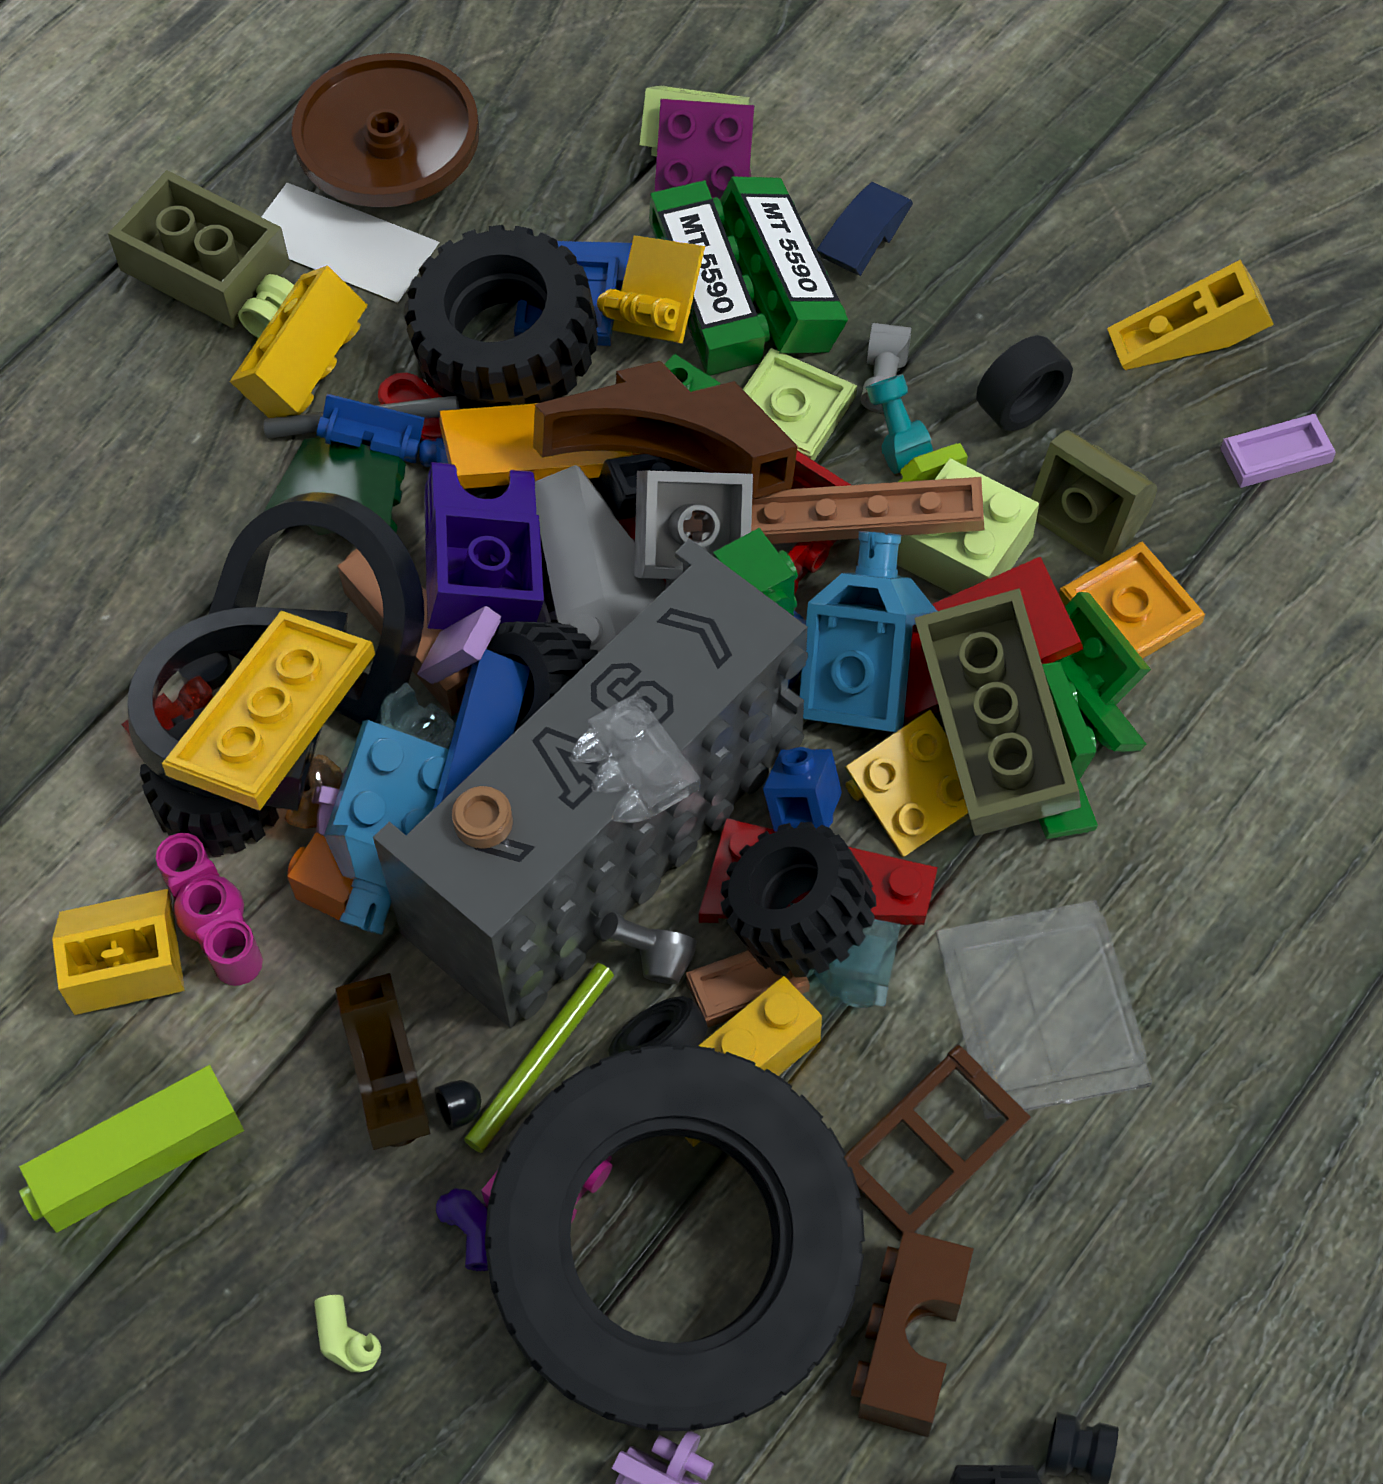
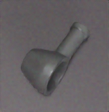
(662, 952)

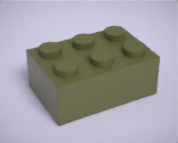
(198, 247)

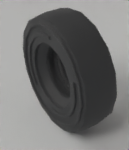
(664, 1023)

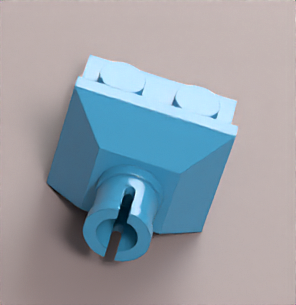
(862, 641)
(386, 781)

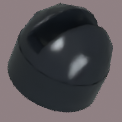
(458, 1103)

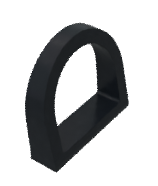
(388, 559)
(201, 637)

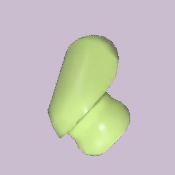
(341, 1343)

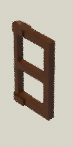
(962, 1170)

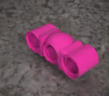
(202, 887)

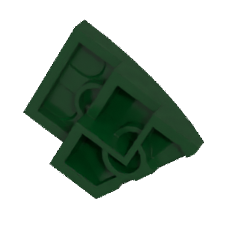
(344, 470)

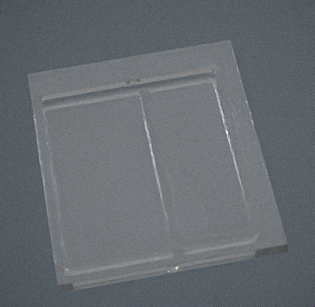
(1045, 1006)

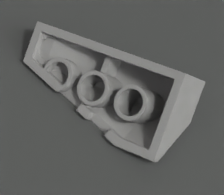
(589, 558)

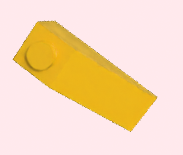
(1193, 320)

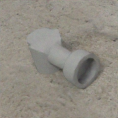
(887, 352)

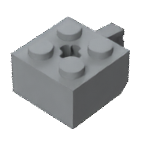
(669, 498)

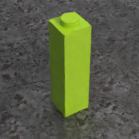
(129, 1150)

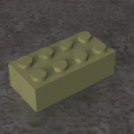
(998, 712)

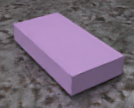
(1277, 450)
(460, 645)

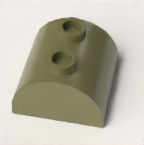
(1091, 497)

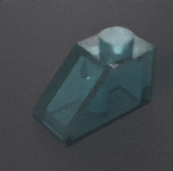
(867, 972)

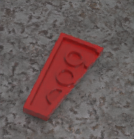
(900, 885)

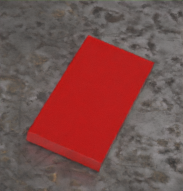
(1046, 613)

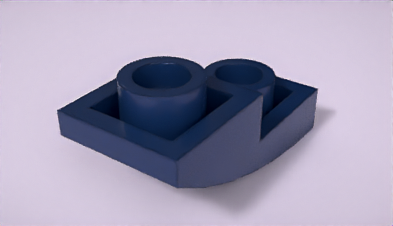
(862, 226)

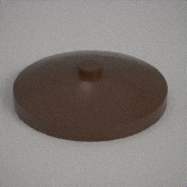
(385, 130)

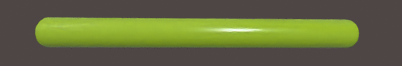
(538, 1058)

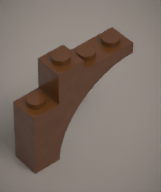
(658, 416)

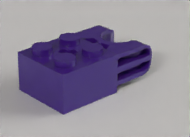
(481, 550)

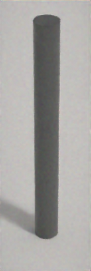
(309, 422)

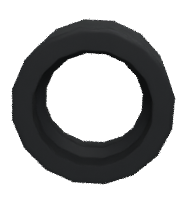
(1024, 383)

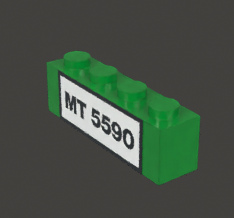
(782, 265)
(722, 309)

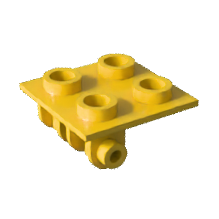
(655, 289)
(910, 783)

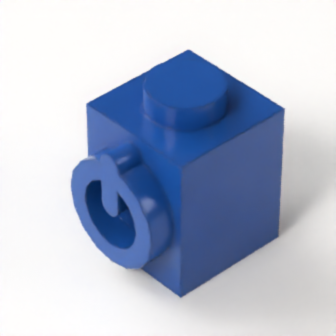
(803, 787)

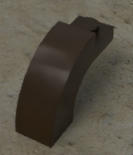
(383, 1062)

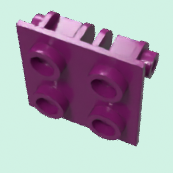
(703, 144)

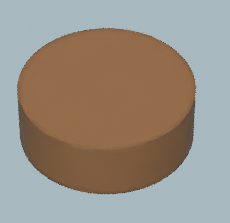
(482, 817)

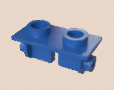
(371, 425)

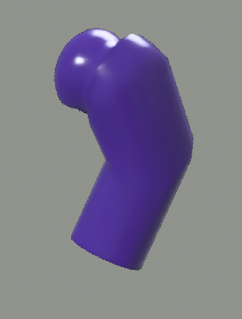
(470, 1215)

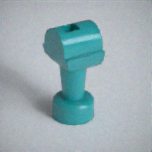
(905, 437)

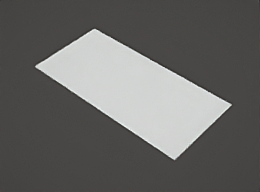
(350, 242)

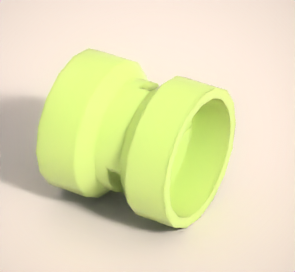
(260, 310)

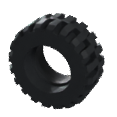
(492, 271)

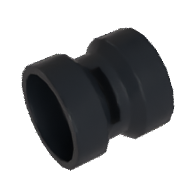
(1086, 1450)

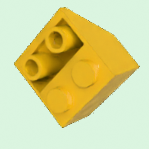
(117, 952)

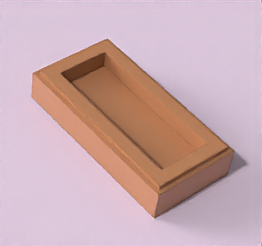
(732, 984)

